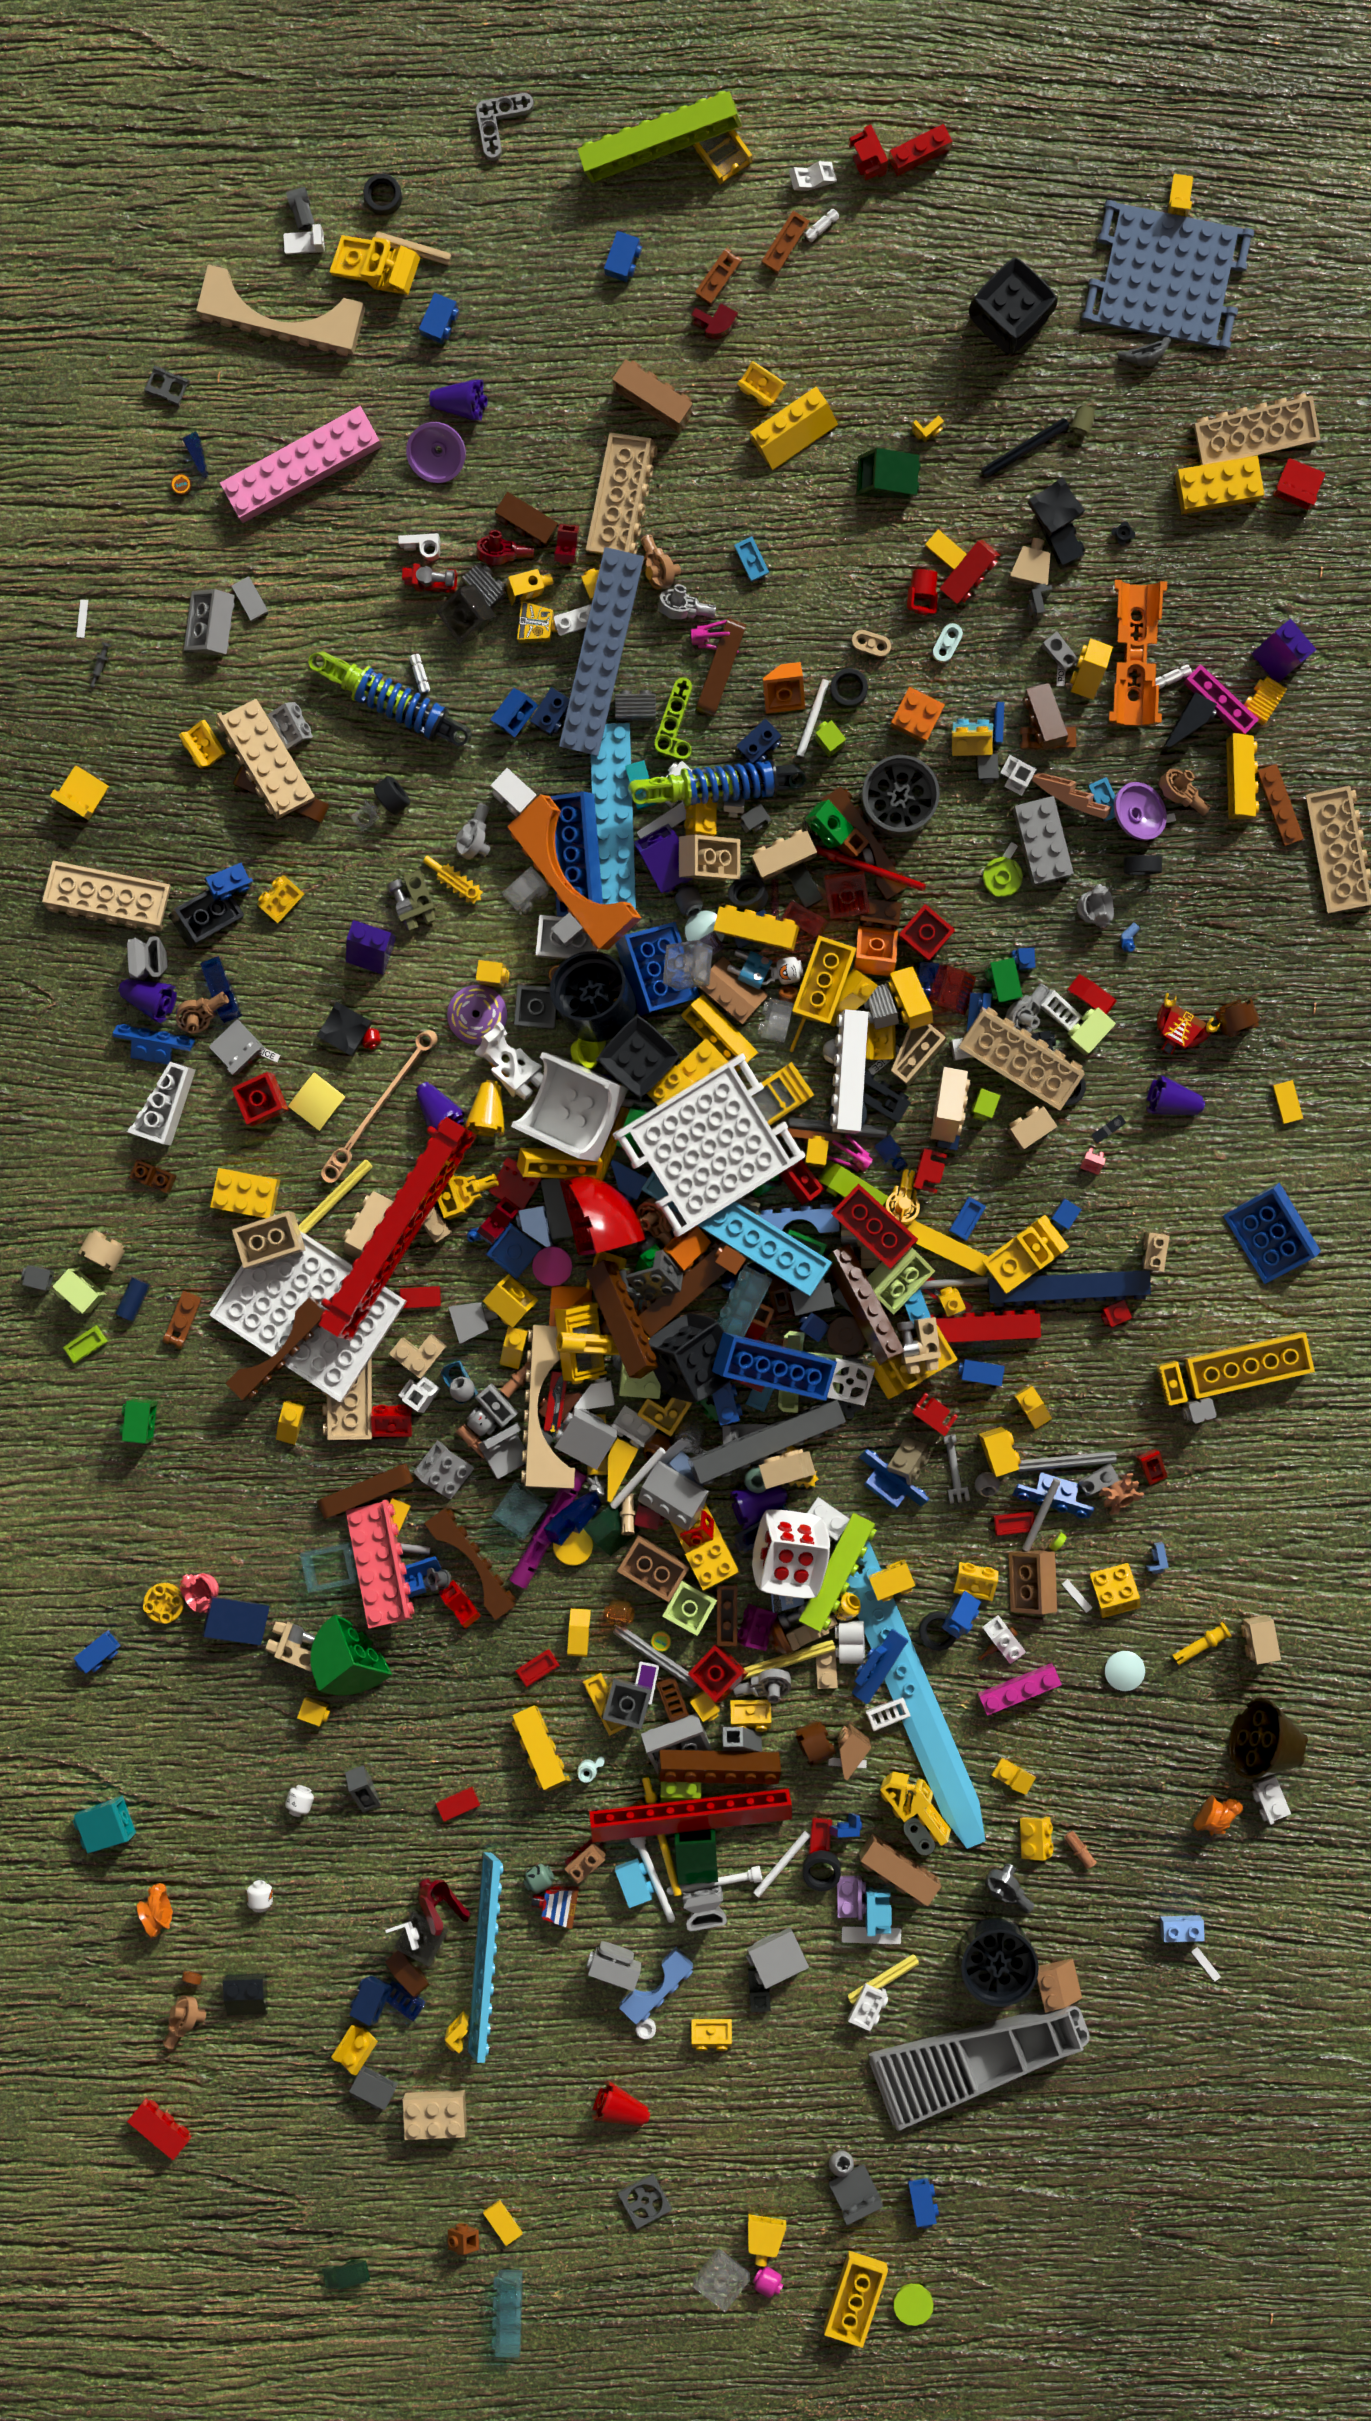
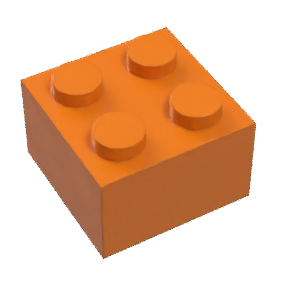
(917, 715)

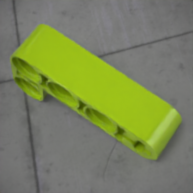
(676, 717)

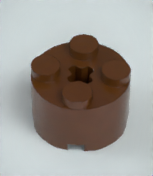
(1237, 1016)
(814, 1743)

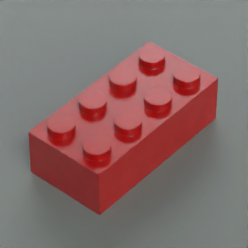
(874, 1226)

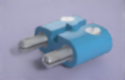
(754, 969)

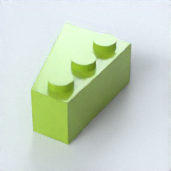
(842, 1182)

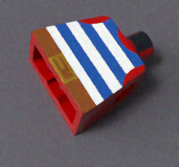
(558, 1905)

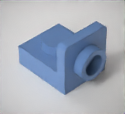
(1160, 1556)

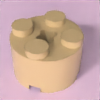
(102, 1251)

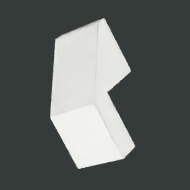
(813, 177)

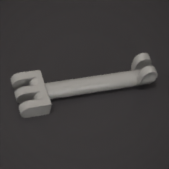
(949, 1440)

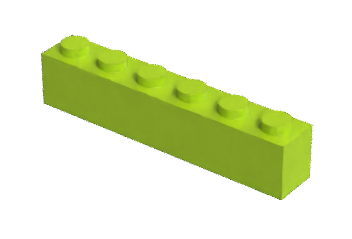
(839, 1568)

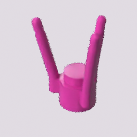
(701, 635)
(860, 1160)

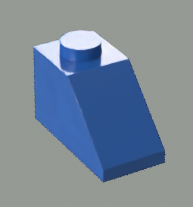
(628, 1181)

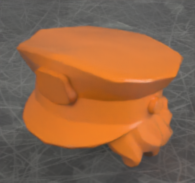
(1217, 1816)
(155, 1912)

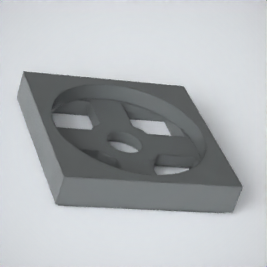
(653, 2214)

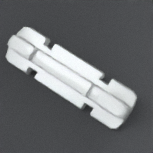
(821, 225)
(419, 673)
(1173, 676)

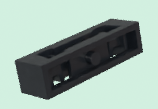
(883, 1088)

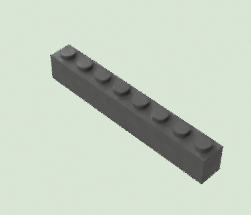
(766, 1441)

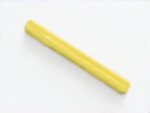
(335, 1196)
(784, 1660)

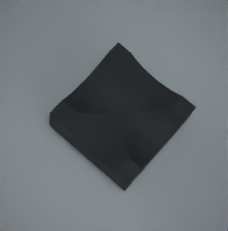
(1056, 506)
(344, 1029)

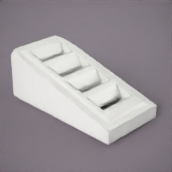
(1055, 1015)
(870, 1713)

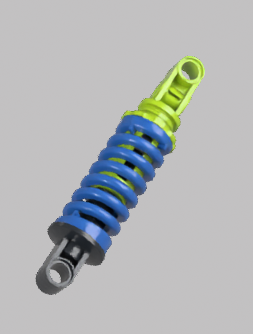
(391, 699)
(716, 782)

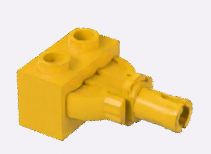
(461, 1194)

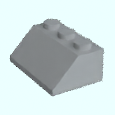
(209, 622)
(673, 1496)
(681, 1734)

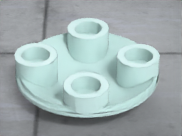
(701, 925)
(1124, 1670)

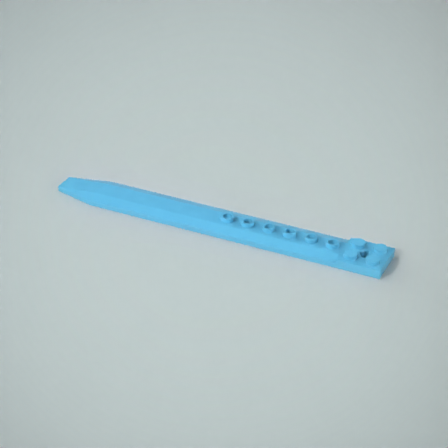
(926, 1724)

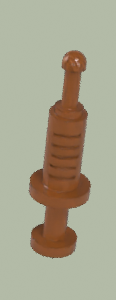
(992, 1648)

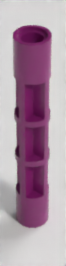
(538, 1545)

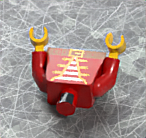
(1181, 1027)

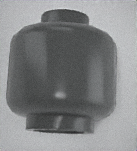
(688, 900)

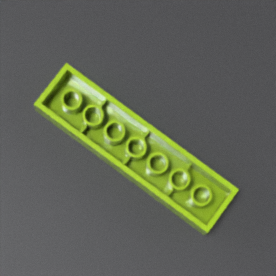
(659, 136)

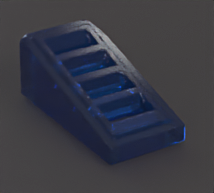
(195, 449)
(399, 2006)

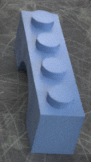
(820, 1218)
(639, 2003)

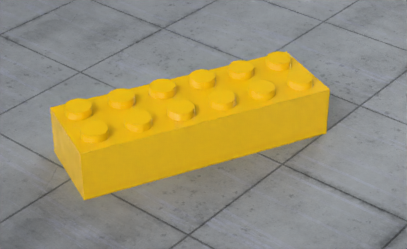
(1249, 1365)

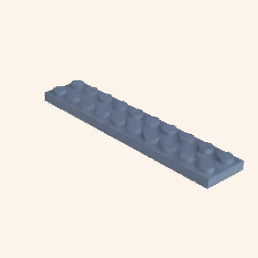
(601, 651)

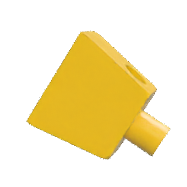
(765, 2237)

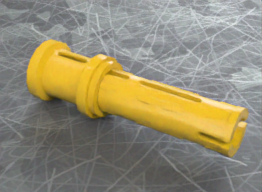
(1210, 1639)

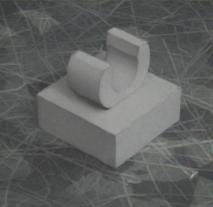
(734, 807)

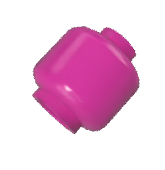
(768, 2282)

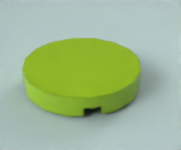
(1002, 877)
(913, 2304)

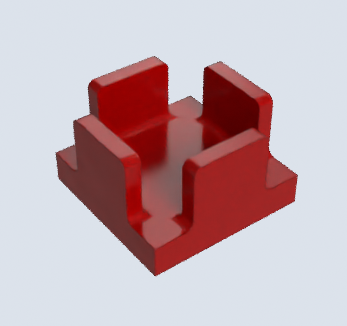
(870, 155)
(928, 1170)
(933, 1414)

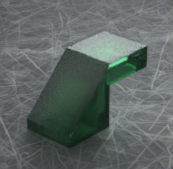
(347, 2275)

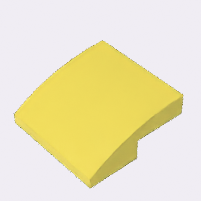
(316, 1101)

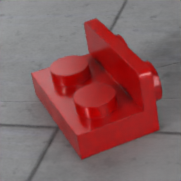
(391, 1421)

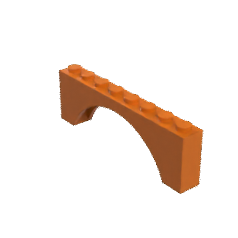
(536, 834)

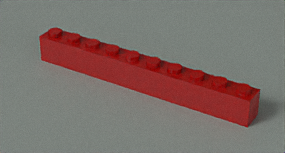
(690, 1815)

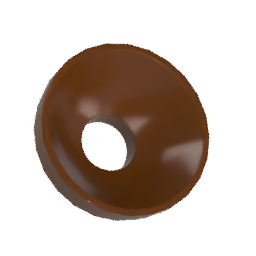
(779, 1639)

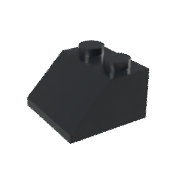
(245, 1994)

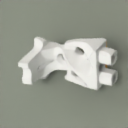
(511, 1074)

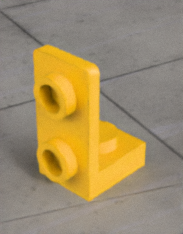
(1180, 195)

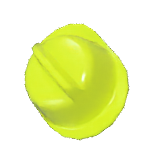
(586, 1052)

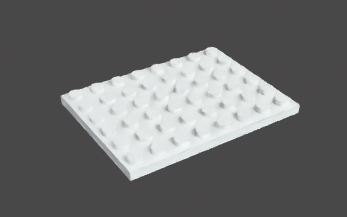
(263, 1306)

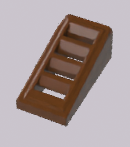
(672, 1717)

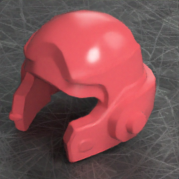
(198, 1591)

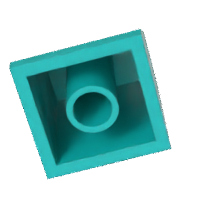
(104, 1825)

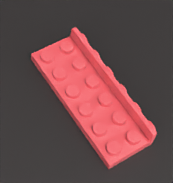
(379, 1564)

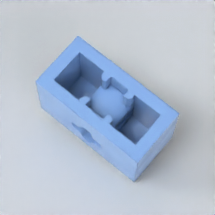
(1181, 1928)

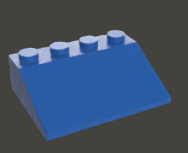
(644, 963)
(1272, 1233)

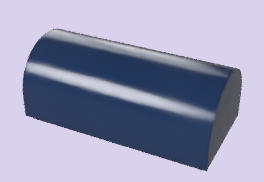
(132, 1299)

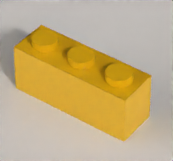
(492, 974)
(910, 998)

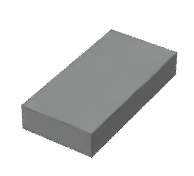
(250, 599)

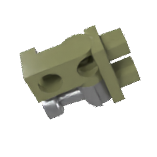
(415, 905)

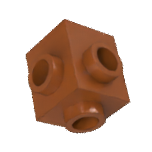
(463, 2239)

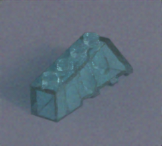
(744, 1301)
(509, 2313)

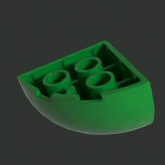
(345, 1660)

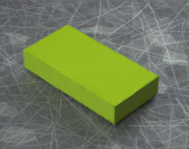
(85, 1344)

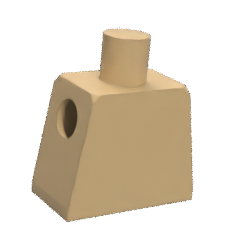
(1032, 565)

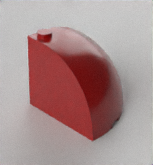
(599, 1215)

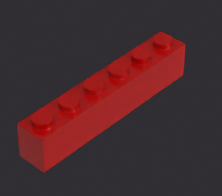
(990, 1326)

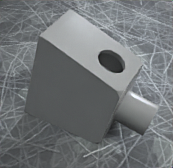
(470, 1320)

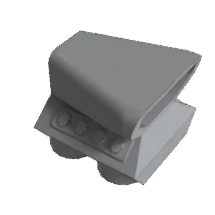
(146, 958)
(704, 1908)

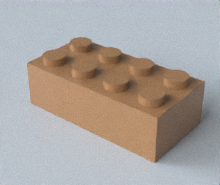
(652, 395)
(900, 1870)

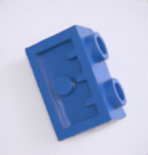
(228, 881)
(976, 1002)

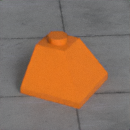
(784, 689)
(566, 1296)

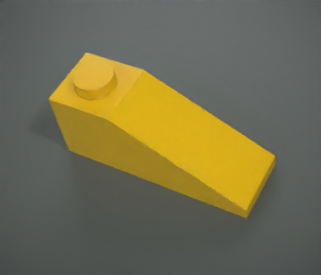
(854, 993)
(619, 1461)

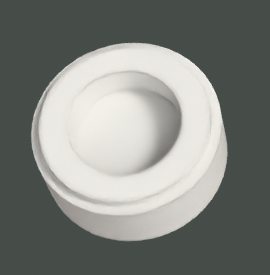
(646, 2029)

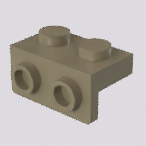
(909, 1459)

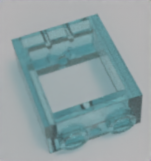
(309, 1571)

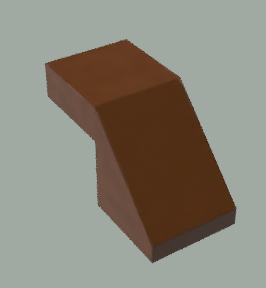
(407, 1974)

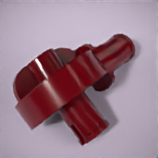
(500, 550)

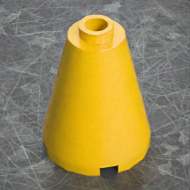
(487, 1111)

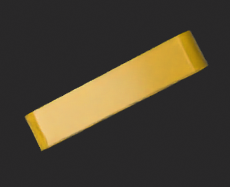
(948, 1248)

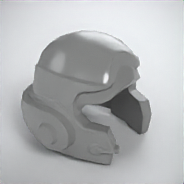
(1096, 906)

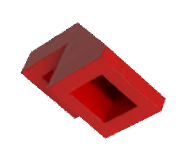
(1091, 994)
(460, 1604)

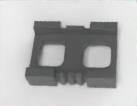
(163, 392)

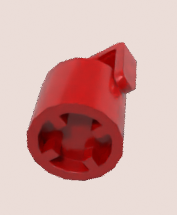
(923, 587)

